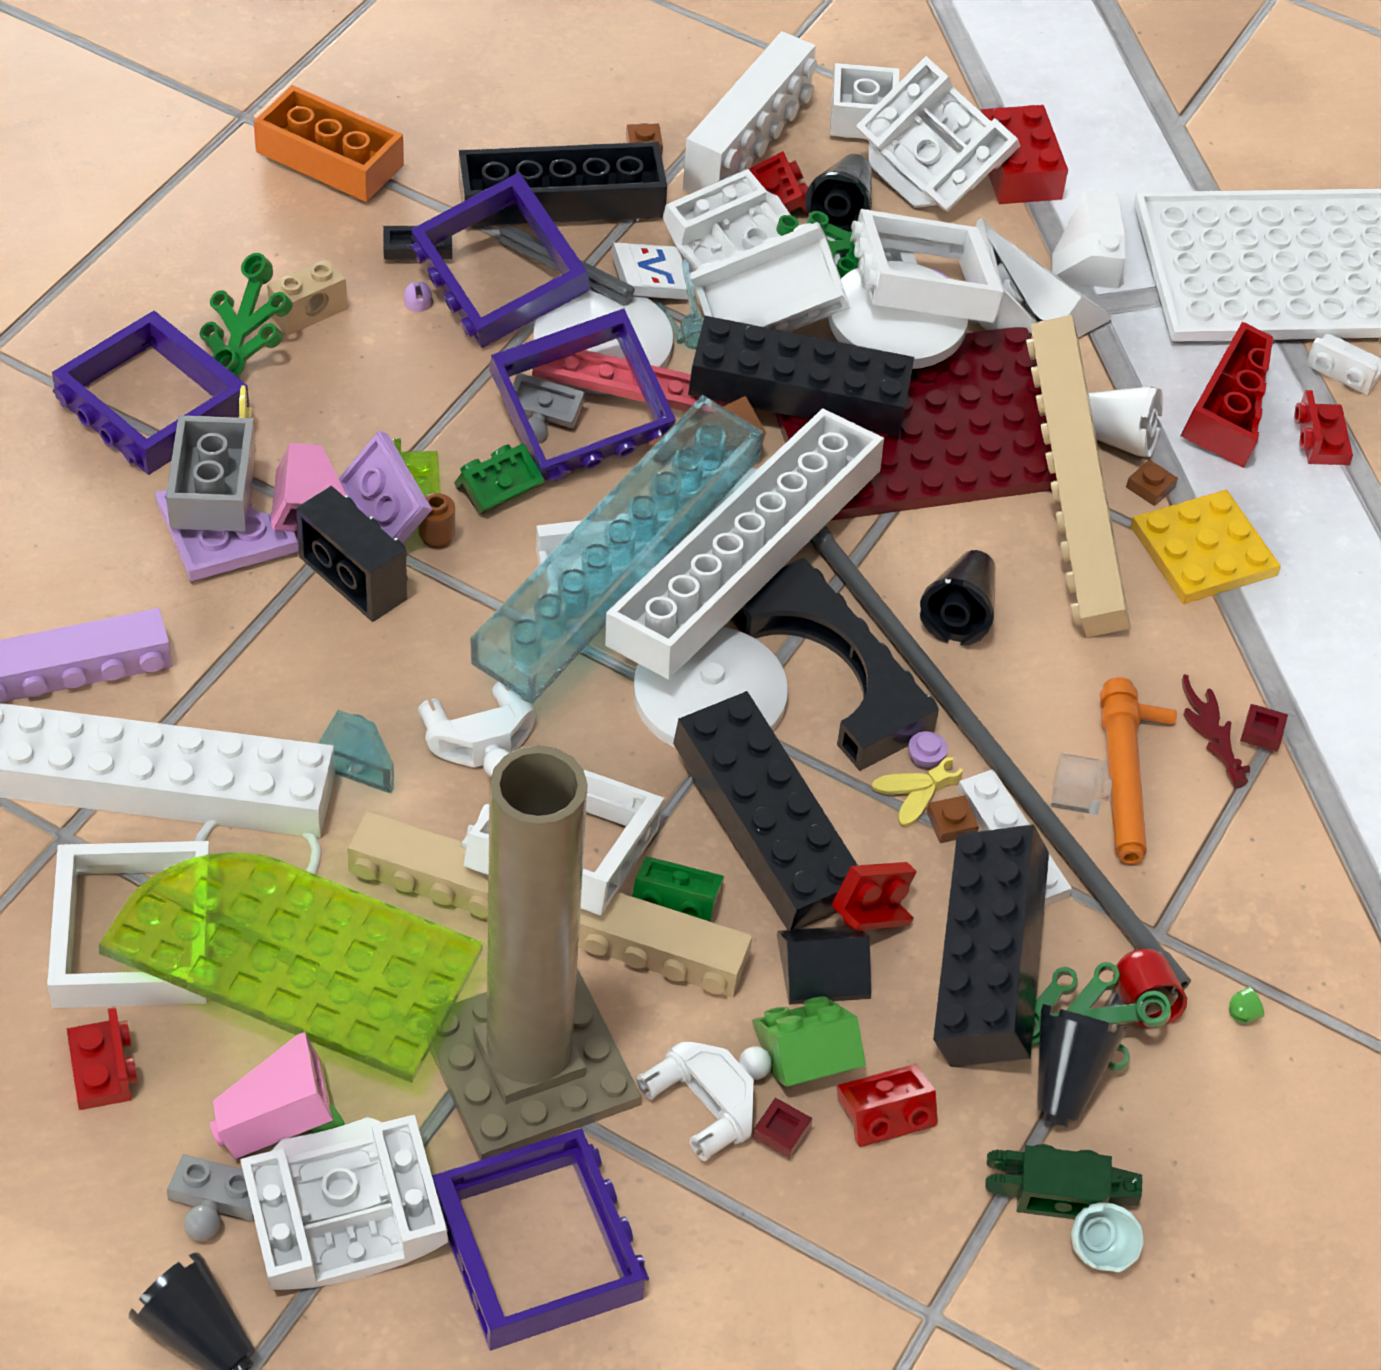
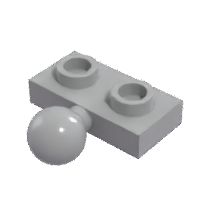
(548, 403)
(211, 1190)

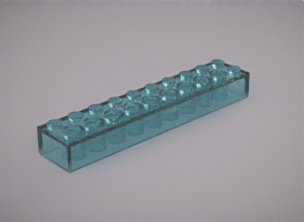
(614, 548)

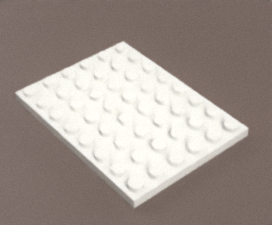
(1265, 258)

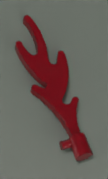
(1208, 726)

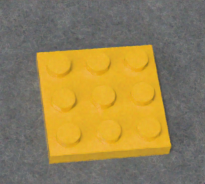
(1205, 546)

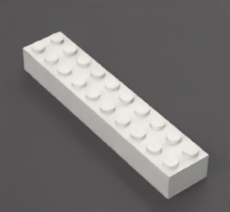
(743, 544)
(164, 770)

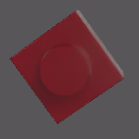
(1264, 727)
(782, 1127)

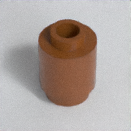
(439, 524)

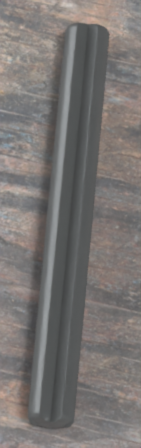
(535, 249)

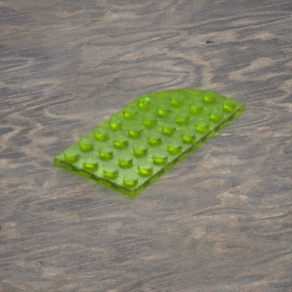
(298, 955)

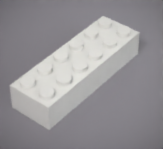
(751, 113)

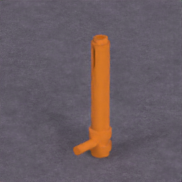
(1120, 720)

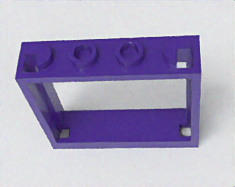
(530, 305)
(568, 342)
(178, 349)
(517, 1166)

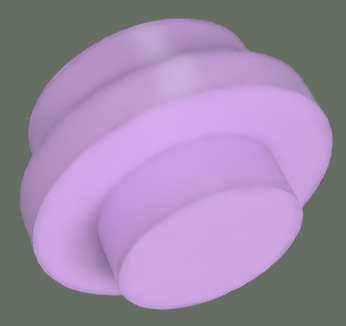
(927, 749)

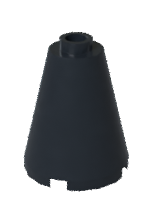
(842, 191)
(961, 600)
(1071, 1062)
(194, 1318)

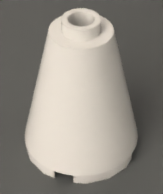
(1128, 418)

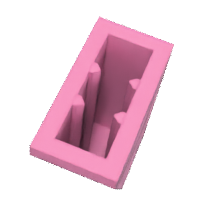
(300, 476)
(273, 1100)

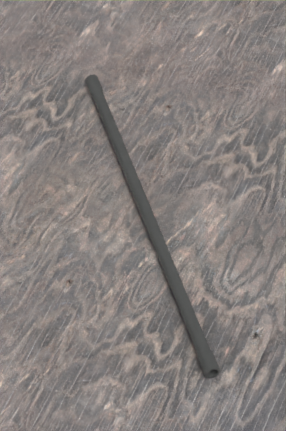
(994, 753)

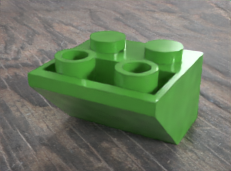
(810, 1040)

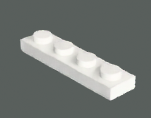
(997, 810)

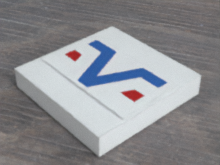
(650, 269)

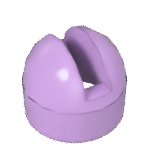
(418, 304)

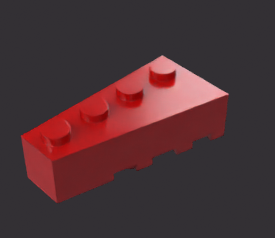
(1231, 403)

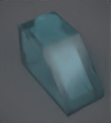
(359, 751)

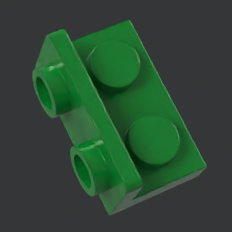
(500, 477)
(678, 887)

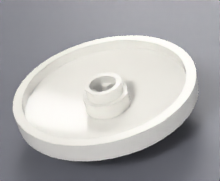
(645, 316)
(901, 331)
(717, 671)

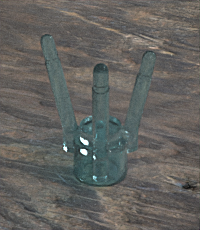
(692, 322)

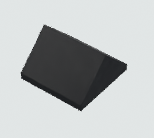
(825, 963)

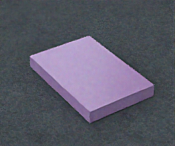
(385, 488)

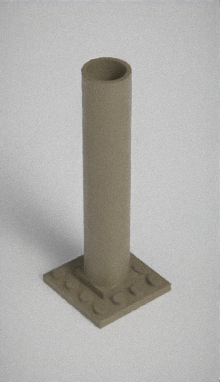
(534, 1046)

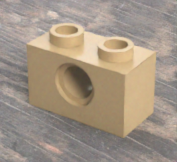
(315, 294)

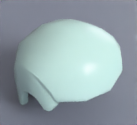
(1107, 1237)

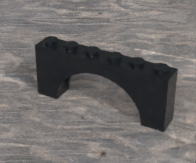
(893, 705)

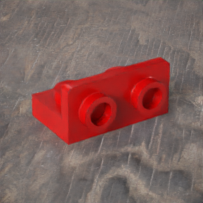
(782, 179)
(1323, 432)
(873, 896)
(99, 1062)
(889, 1104)

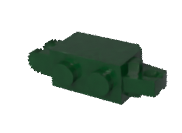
(1060, 1180)

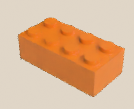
(329, 143)

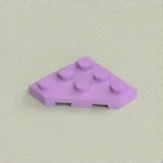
(217, 551)

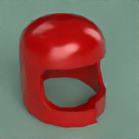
(1144, 972)

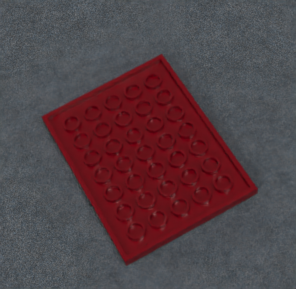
(963, 433)

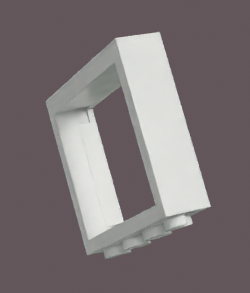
(969, 299)
(609, 800)
(118, 988)

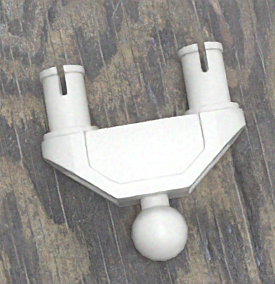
(481, 736)
(718, 1082)

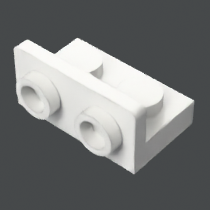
(1345, 363)

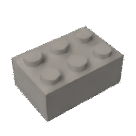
(211, 473)

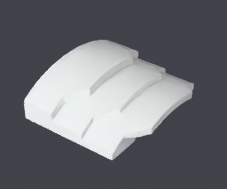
(933, 139)
(723, 219)
(344, 1203)

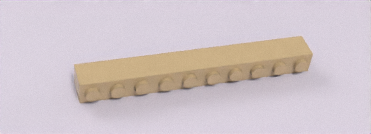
(1079, 476)
(627, 930)

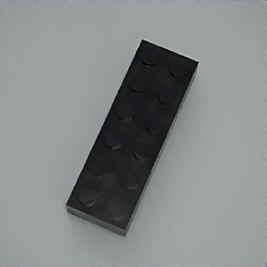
(572, 180)
(800, 374)
(765, 808)
(992, 947)

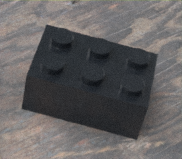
(352, 553)

